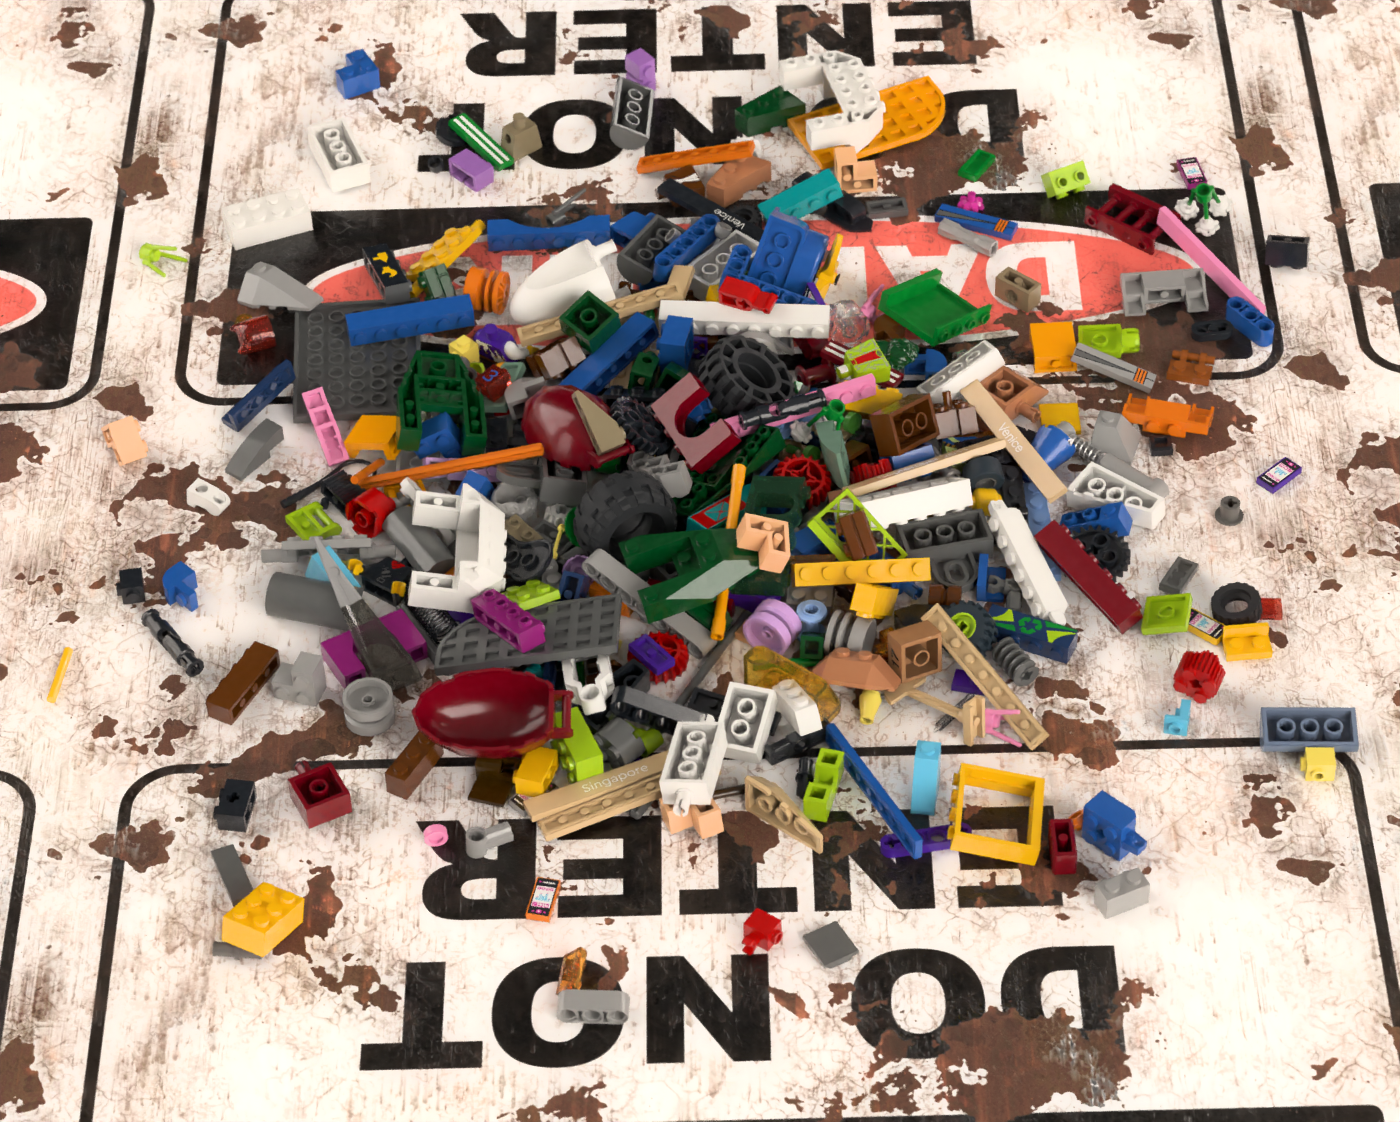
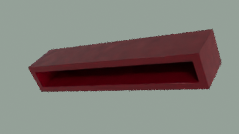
(1088, 576)

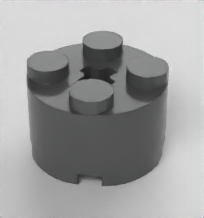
(618, 743)

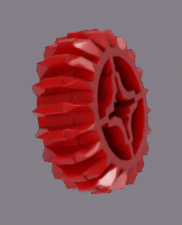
(814, 473)
(675, 648)

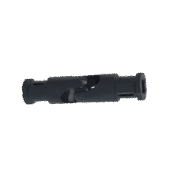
(794, 406)
(172, 642)

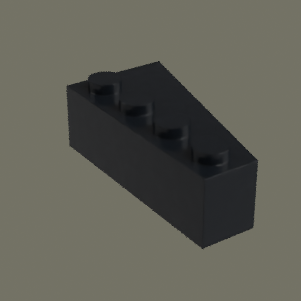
(632, 675)

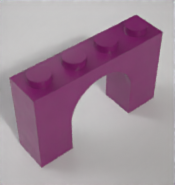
(341, 650)

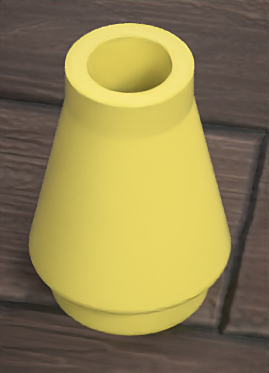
(869, 704)

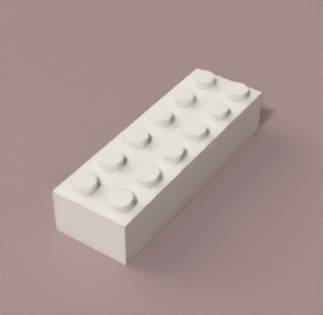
(914, 500)

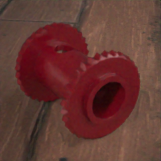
(816, 374)

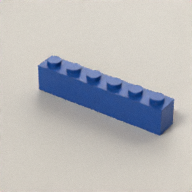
(410, 320)
(614, 354)

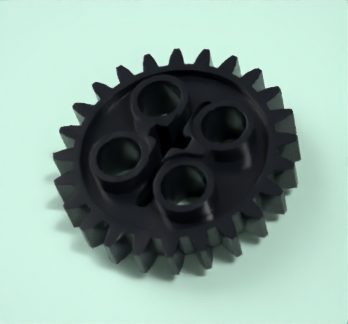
(640, 426)
(1107, 548)

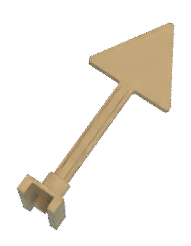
(971, 715)

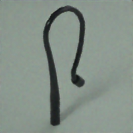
(308, 490)

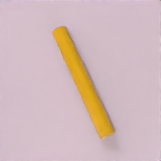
(59, 675)

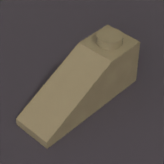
(601, 428)

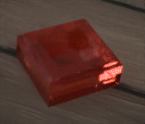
(1271, 609)

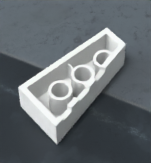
(1100, 486)

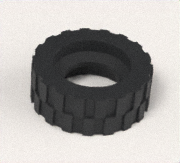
(1236, 592)

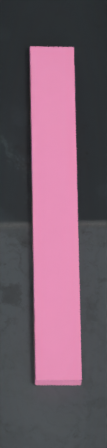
(1206, 259)

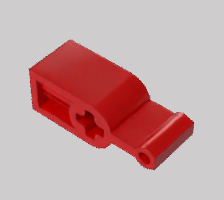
(745, 296)

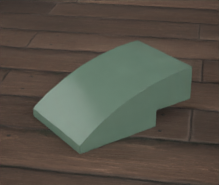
(834, 453)

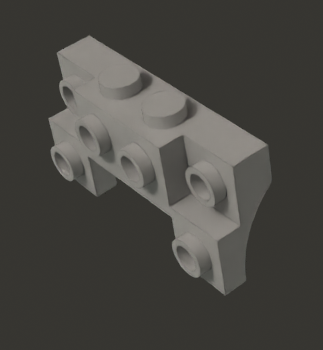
(1163, 287)

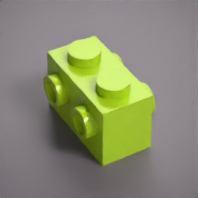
(1065, 179)

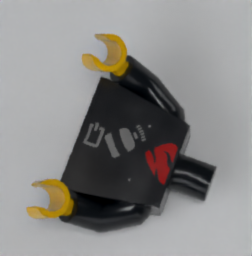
(385, 579)

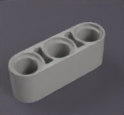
(593, 1006)

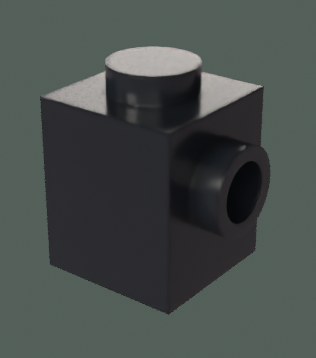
(131, 586)

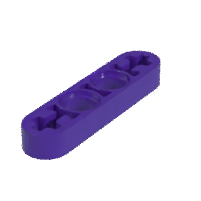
(928, 844)

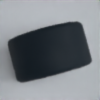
(984, 473)

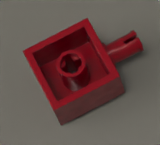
(319, 794)

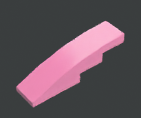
(325, 427)

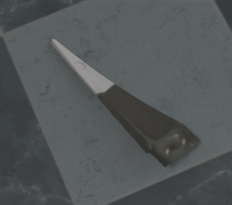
(377, 647)

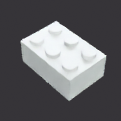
(747, 720)

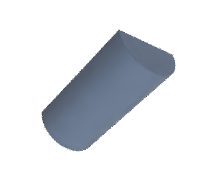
(1301, 727)

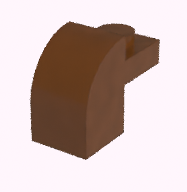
(887, 329)

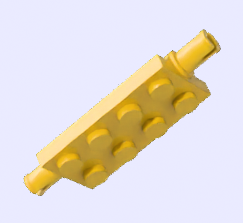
(444, 251)

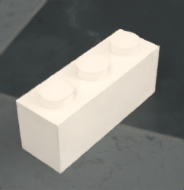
(797, 707)

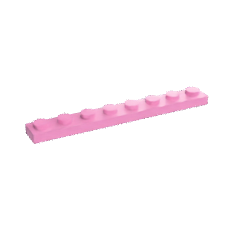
(846, 392)

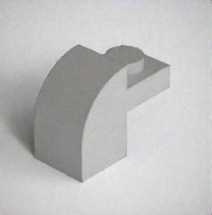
(518, 393)

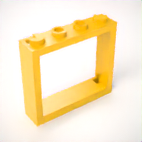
(1004, 782)

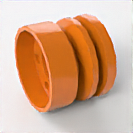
(487, 289)

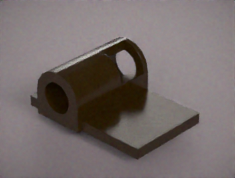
(492, 785)

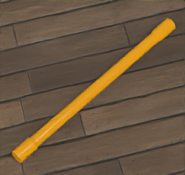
(737, 483)

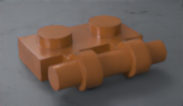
(1190, 372)

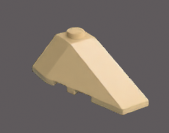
(775, 807)

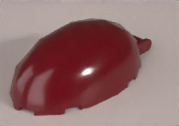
(555, 422)
(492, 713)

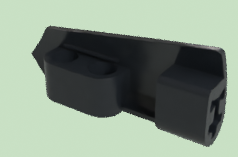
(844, 212)

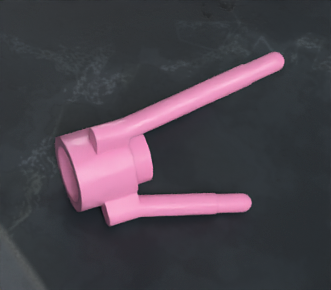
(869, 309)
(992, 721)

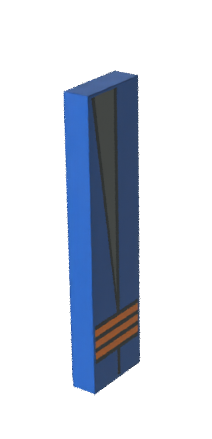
(978, 222)

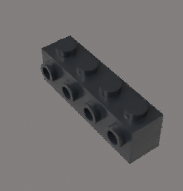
(637, 392)

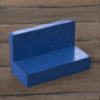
(982, 581)

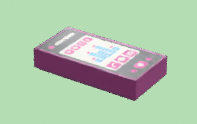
(1191, 172)

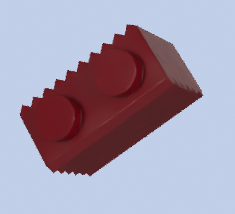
(1062, 846)

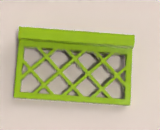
(832, 541)

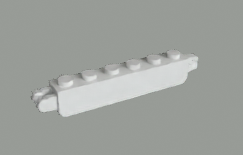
(1027, 563)

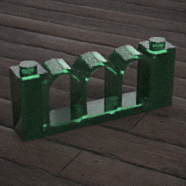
(776, 493)

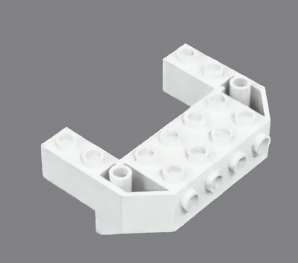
(848, 81)
(477, 549)

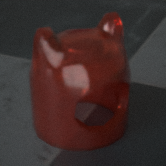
(254, 335)

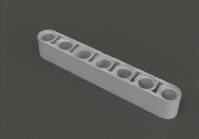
(619, 579)

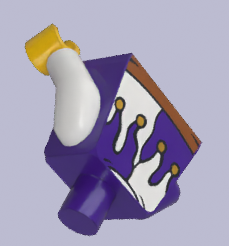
(500, 345)

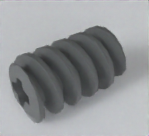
(1015, 662)

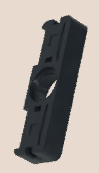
(788, 748)

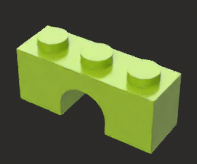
(822, 792)

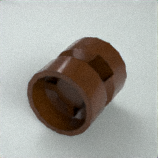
(943, 596)

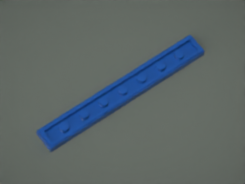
(875, 792)

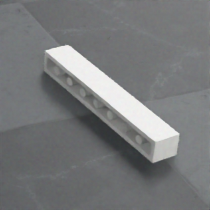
(719, 319)

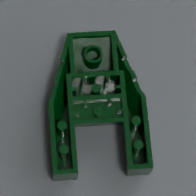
(440, 385)
(704, 562)

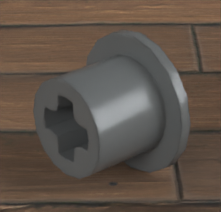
(1229, 511)

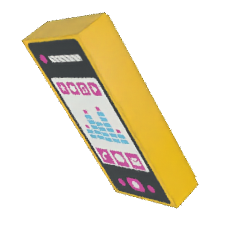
(1205, 627)

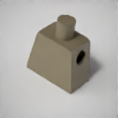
(520, 137)

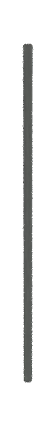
(715, 655)

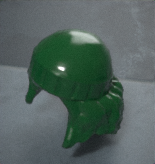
(898, 352)

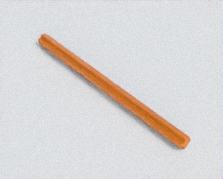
(453, 466)

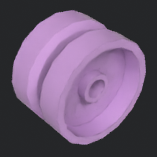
(772, 626)

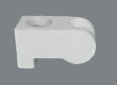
(207, 497)

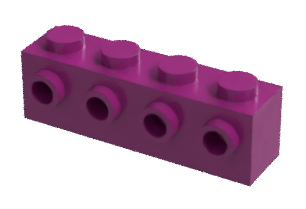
(508, 620)

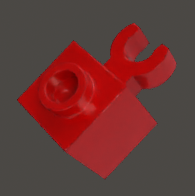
(762, 931)

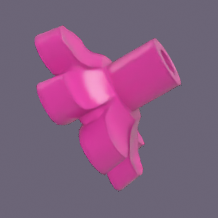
(971, 202)

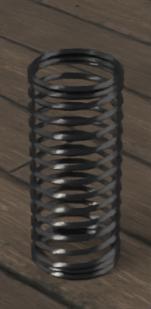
(434, 635)

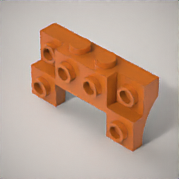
(1167, 416)

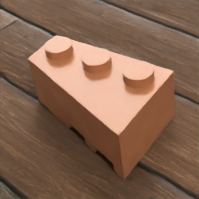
(737, 178)

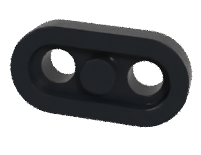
(1212, 330)

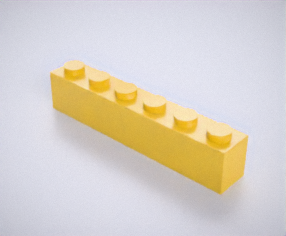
(860, 571)

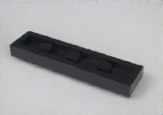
(712, 703)

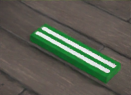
(481, 142)

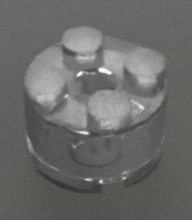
(848, 323)

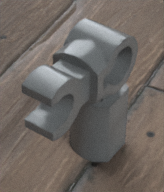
(1009, 588)

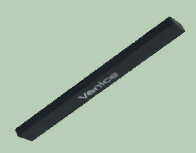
(701, 205)

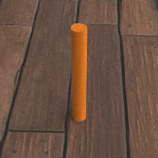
(367, 471)

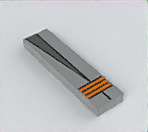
(1113, 367)

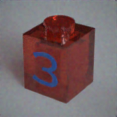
(493, 382)

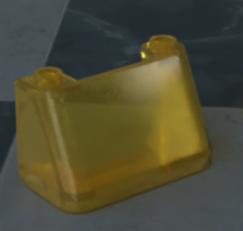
(767, 668)

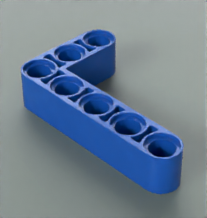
(737, 267)

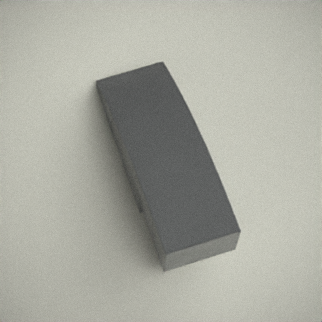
(255, 449)

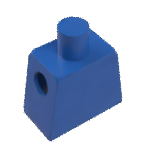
(628, 227)

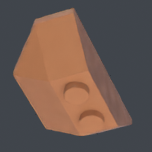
(857, 670)

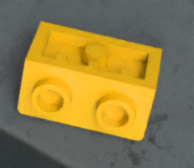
(1246, 641)

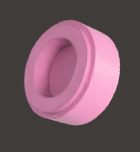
(435, 835)

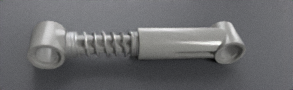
(1113, 463)

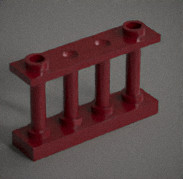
(1131, 204)

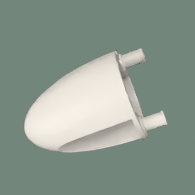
(562, 282)

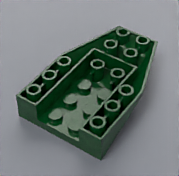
(716, 482)

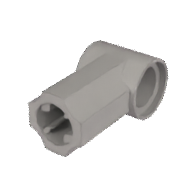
(480, 839)

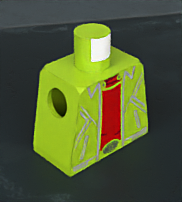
(864, 360)

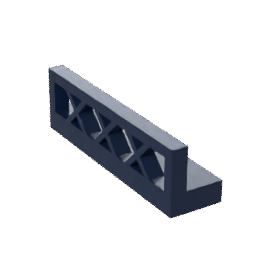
(259, 396)

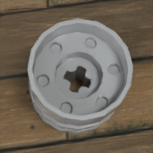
(846, 633)

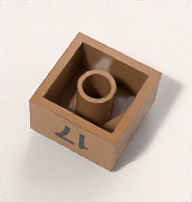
(915, 651)

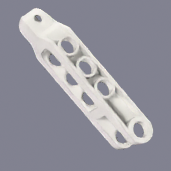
(591, 696)

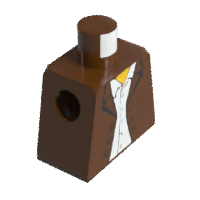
(686, 176)

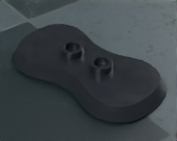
(527, 559)

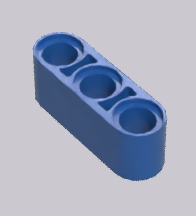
(1250, 321)

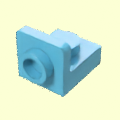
(1178, 723)

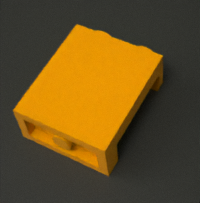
(1053, 346)
(373, 433)

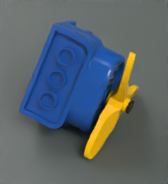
(793, 255)

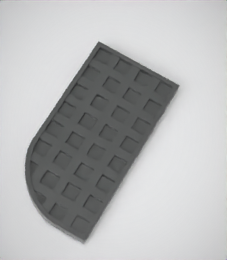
(571, 631)

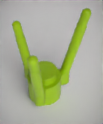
(150, 253)

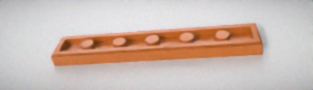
(696, 156)

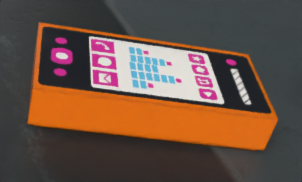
(543, 899)

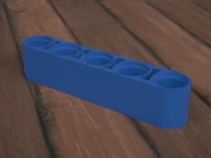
(685, 247)

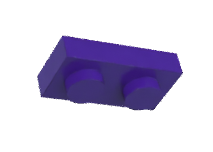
(651, 654)

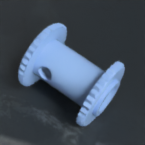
(811, 614)

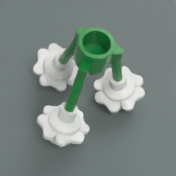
(1218, 206)
(801, 431)

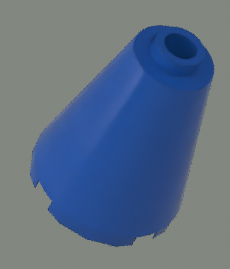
(1052, 446)

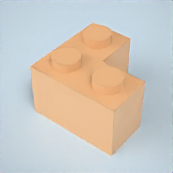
(852, 174)
(125, 440)
(766, 537)
(704, 818)

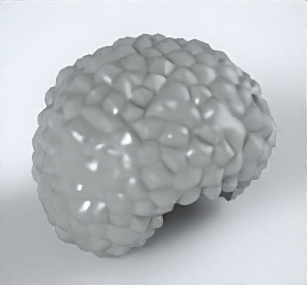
(515, 500)

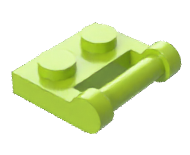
(307, 526)

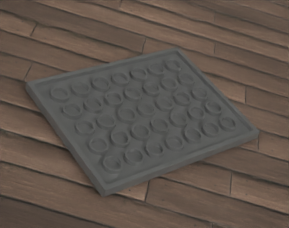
(353, 378)

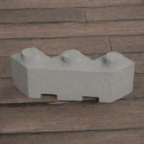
(671, 475)

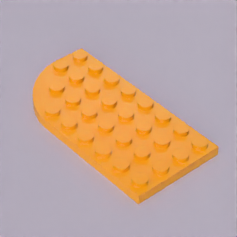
(911, 114)

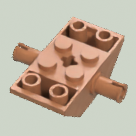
(1013, 394)

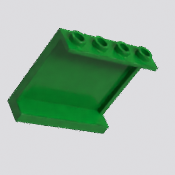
(931, 308)

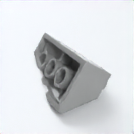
(274, 288)

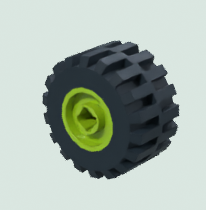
(975, 624)

